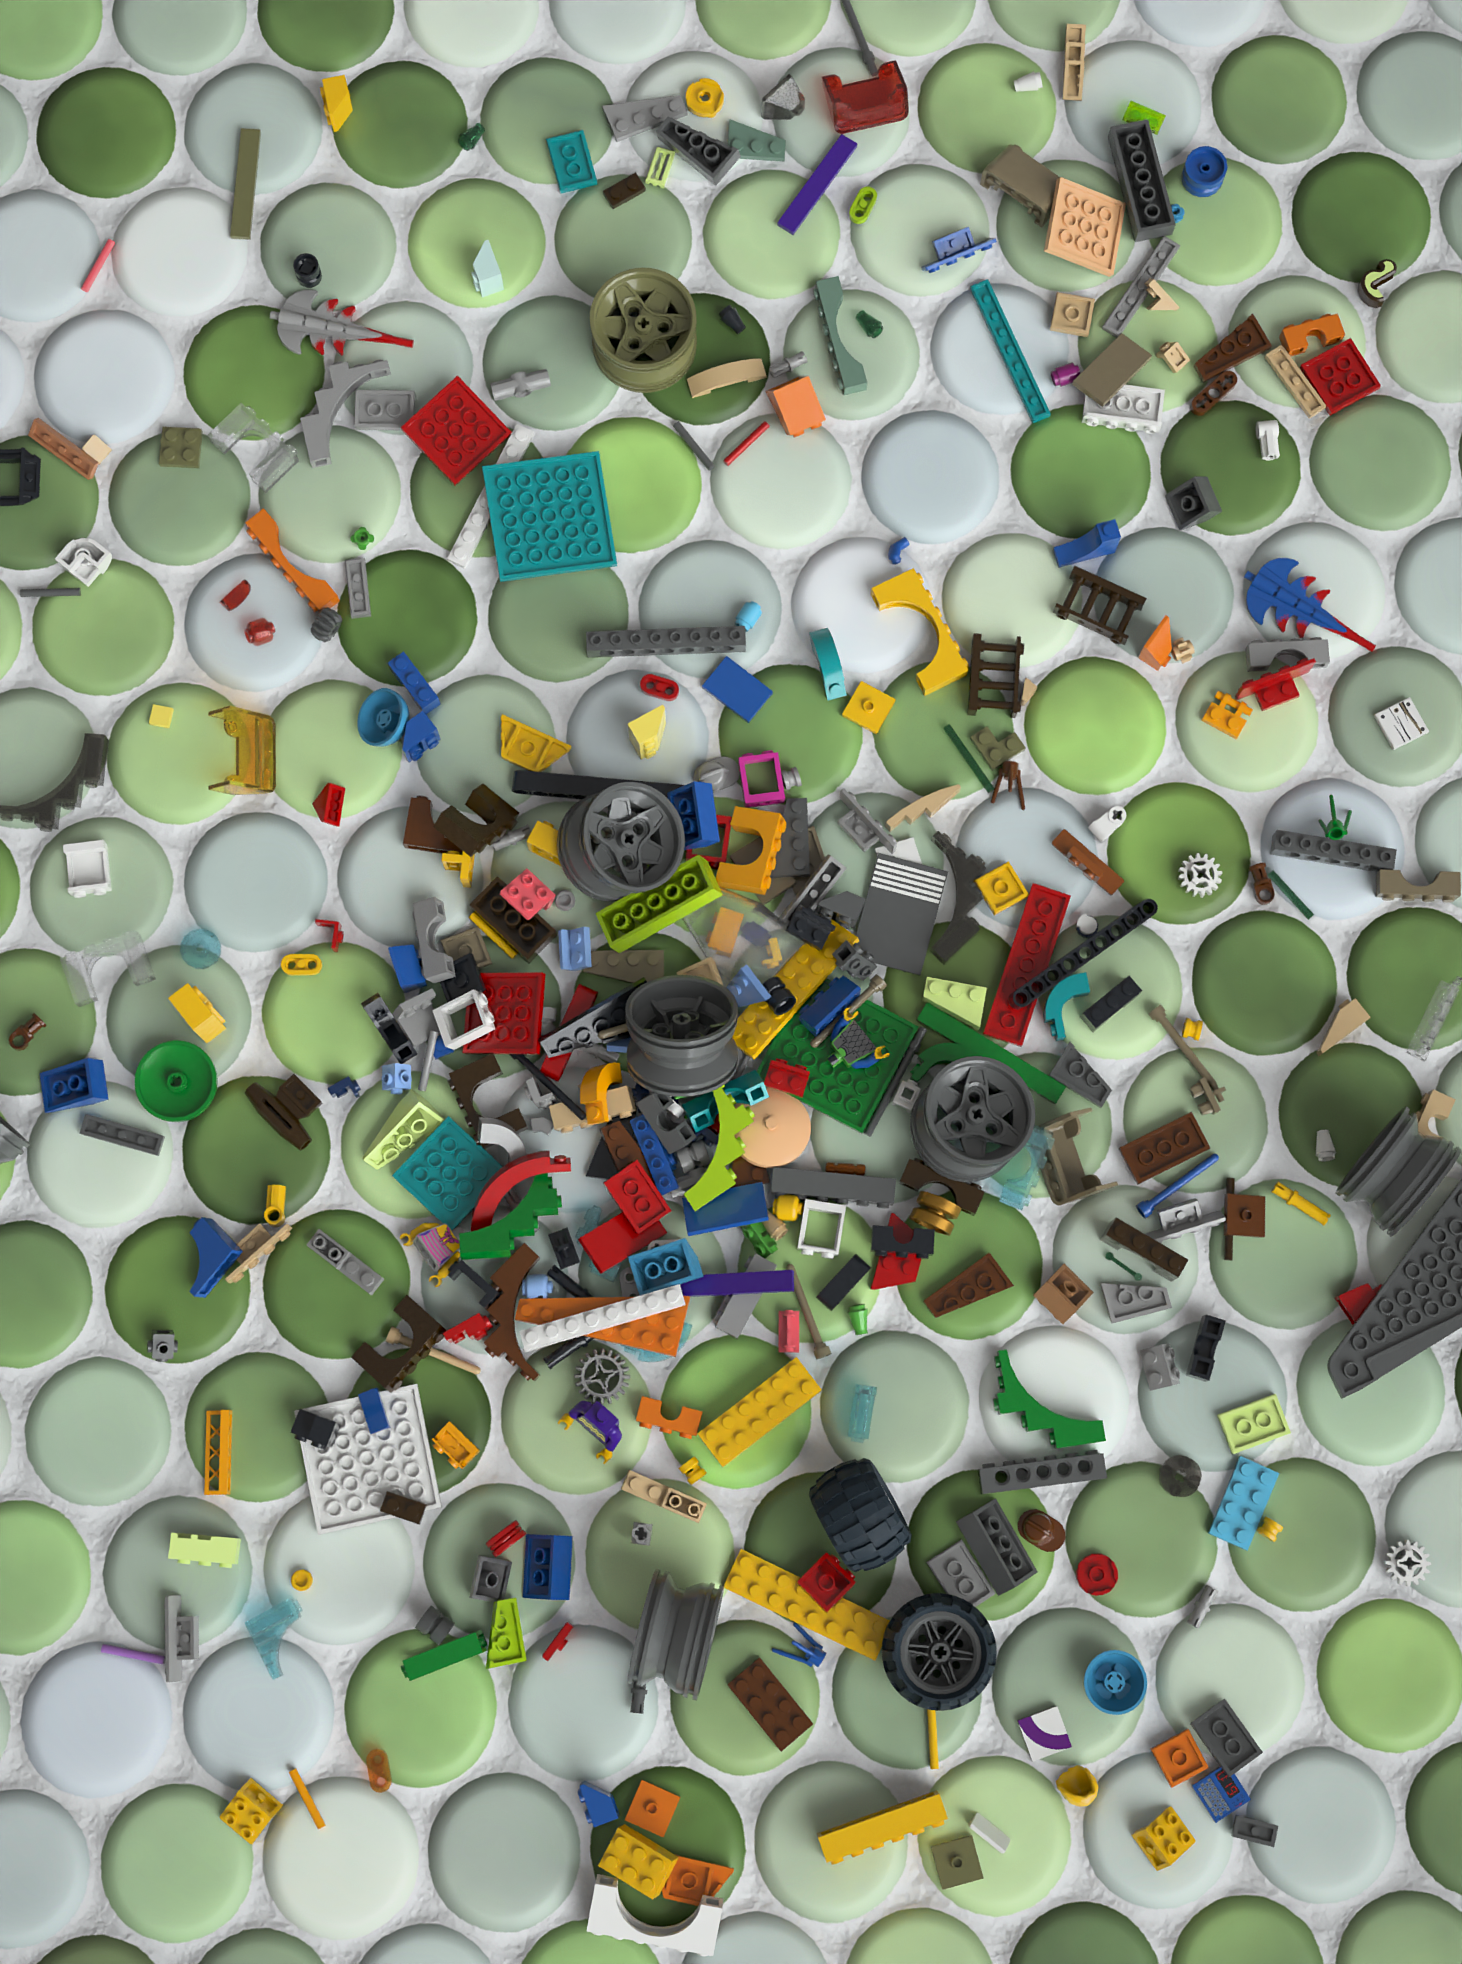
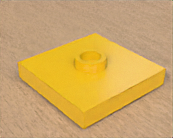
(868, 707)
(1001, 888)

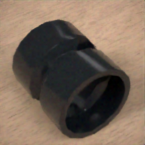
(307, 270)
(781, 998)

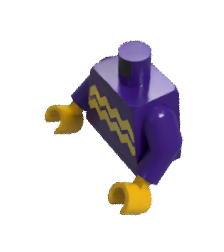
(598, 1422)

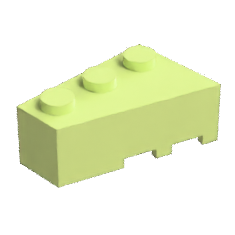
(957, 999)
(204, 1549)

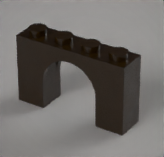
(473, 836)
(466, 1082)
(1122, 1235)
(425, 1335)

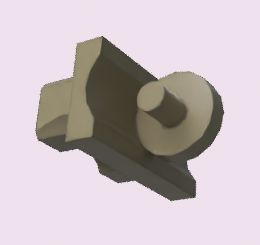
(1203, 1088)

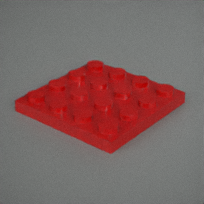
(456, 430)
(517, 1009)

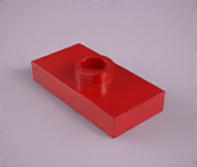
(558, 1642)

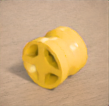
(1192, 1029)
(1269, 1529)

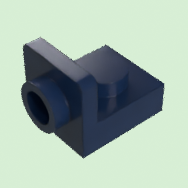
(340, 1088)
(709, 1137)

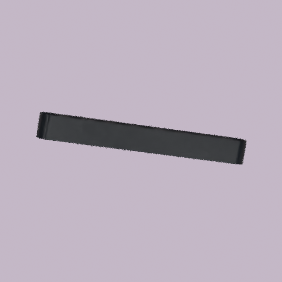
(571, 785)
(1091, 949)

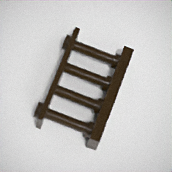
(1097, 586)
(976, 683)

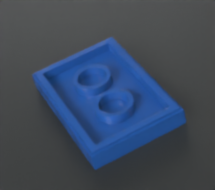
(737, 689)

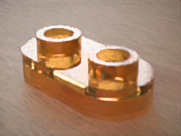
(379, 1770)

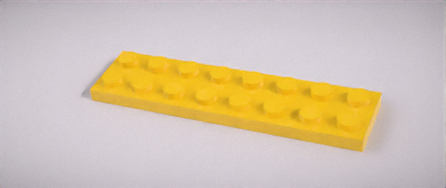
(802, 977)
(780, 1593)

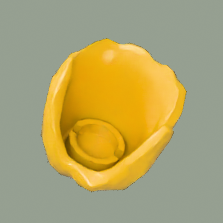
(1078, 1786)

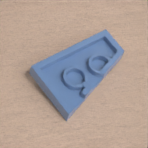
(747, 988)

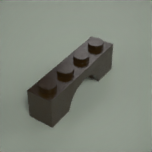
(965, 1195)

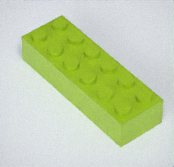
(648, 912)

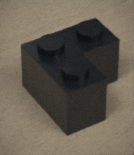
(315, 1428)

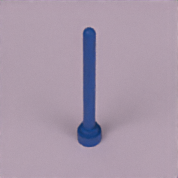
(1146, 1208)

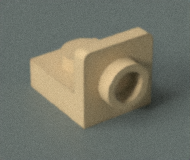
(1173, 356)

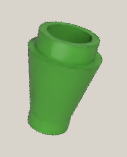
(858, 1318)

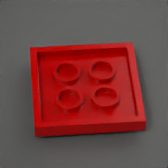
(1340, 376)

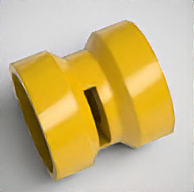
(696, 1474)

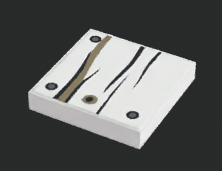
(1401, 723)

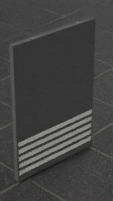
(900, 912)

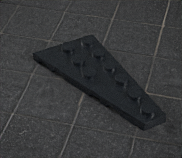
(584, 1028)

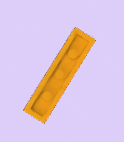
(225, 1452)

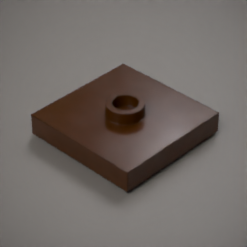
(1244, 1215)

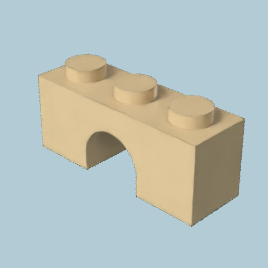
(1434, 1105)

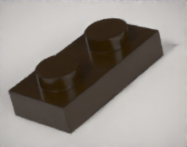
(624, 190)
(403, 1507)

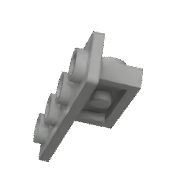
(861, 826)
(1182, 1219)
(180, 1638)

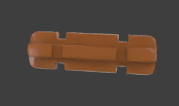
(844, 1168)

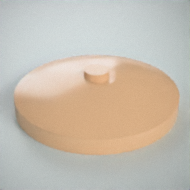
(778, 1130)

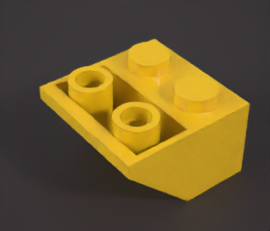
(336, 100)

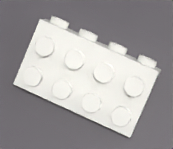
(1129, 409)

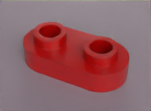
(660, 686)

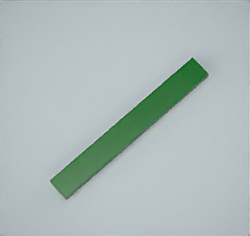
(963, 1035)

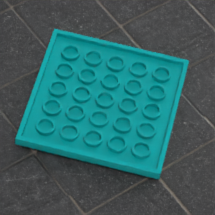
(549, 516)

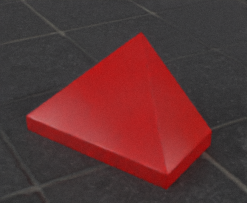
(329, 804)

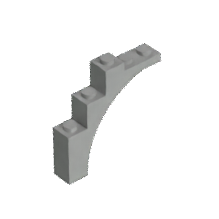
(329, 401)

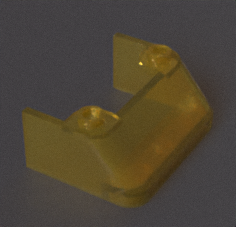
(254, 751)

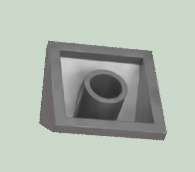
(490, 1579)

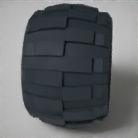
(860, 1515)

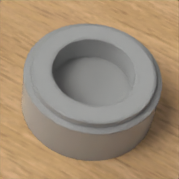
(565, 900)

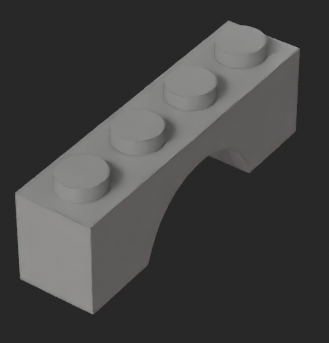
(1260, 653)
(429, 916)

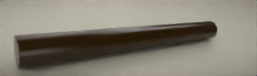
(1228, 1254)

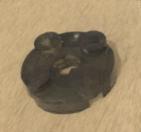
(1185, 1465)

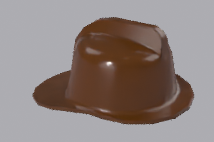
(1041, 1530)

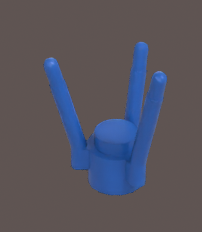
(814, 1655)

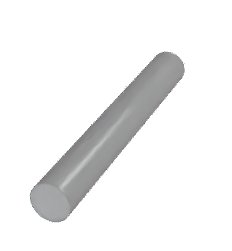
(428, 1060)

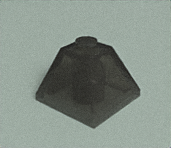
(783, 101)

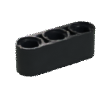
(843, 1282)

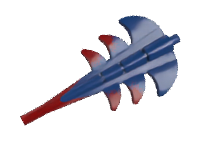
(1272, 589)

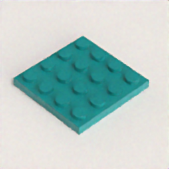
(447, 1173)

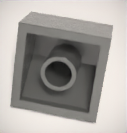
(1193, 502)

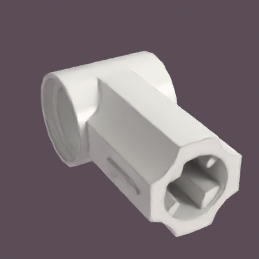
(1267, 434)

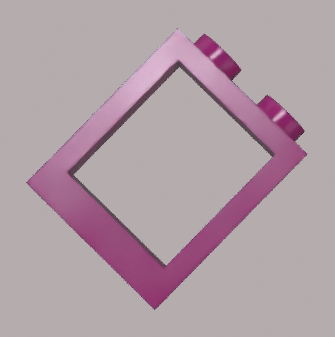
(765, 798)

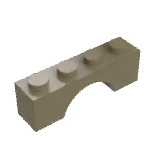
(1392, 885)

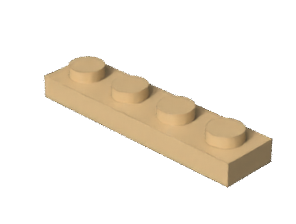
(1295, 381)

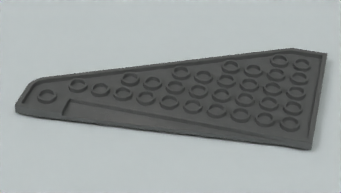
(1412, 1307)

